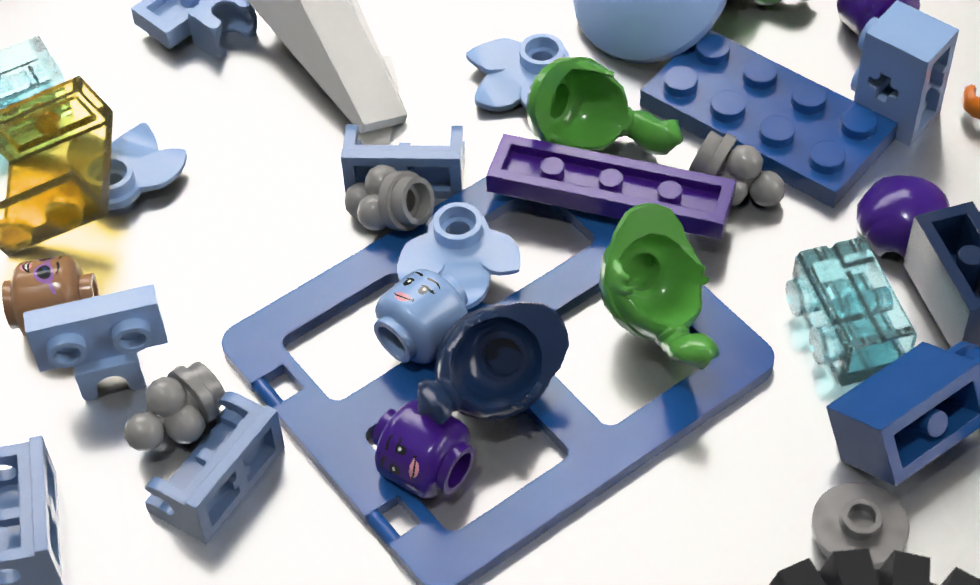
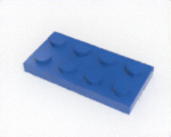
(797, 125)

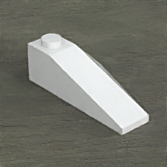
(340, 55)

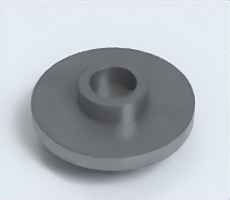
(860, 518)

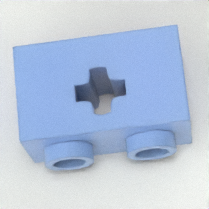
(904, 68)

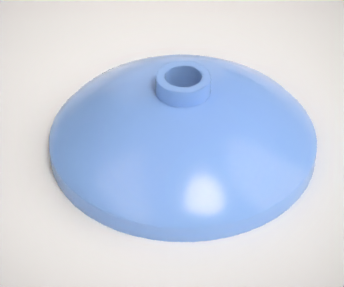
(646, 28)

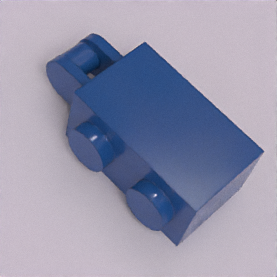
(909, 411)

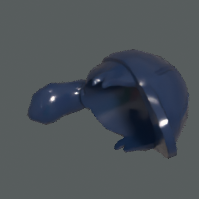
(495, 362)

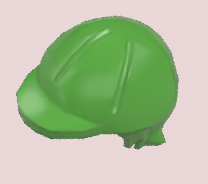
(586, 108)
(655, 283)

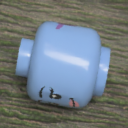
(418, 314)

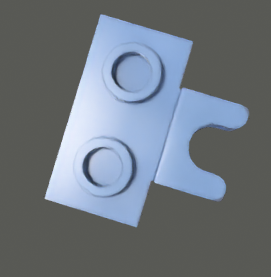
(203, 19)
(98, 336)

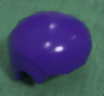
(889, 209)

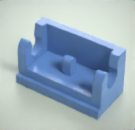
(438, 164)
(219, 469)
(29, 516)

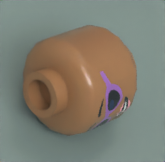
(44, 284)

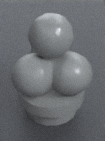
(742, 164)
(390, 199)
(176, 405)

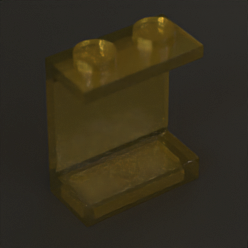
(57, 163)

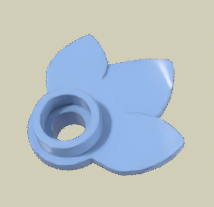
(512, 68)
(141, 166)
(463, 248)

